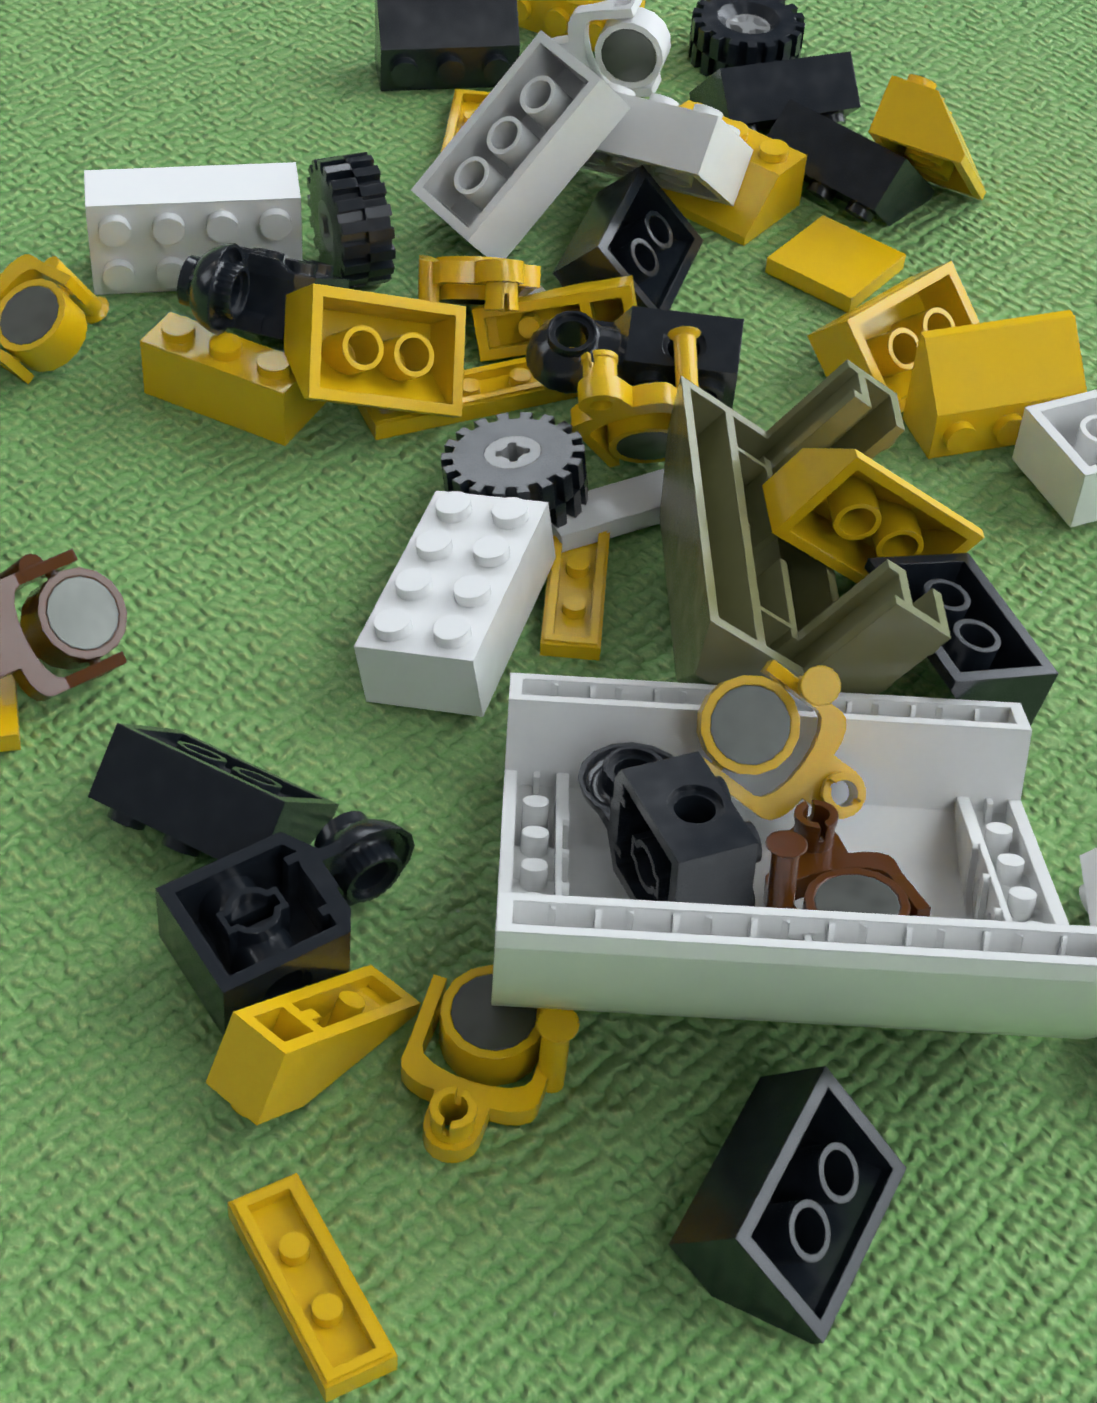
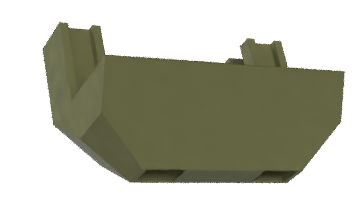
(753, 596)

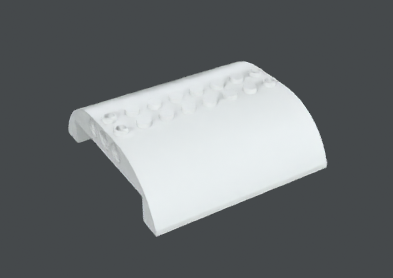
(937, 801)

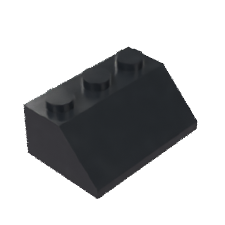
(444, 43)
(761, 90)
(851, 167)
(634, 233)
(988, 647)
(200, 793)
(790, 1204)

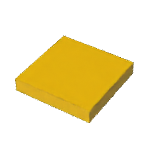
(835, 263)

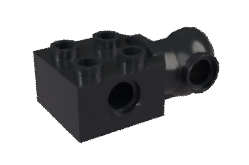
(247, 287)
(641, 347)
(671, 826)
(277, 911)

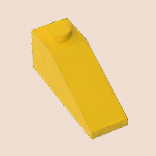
(508, 333)
(304, 1040)

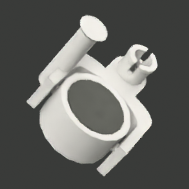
(628, 48)

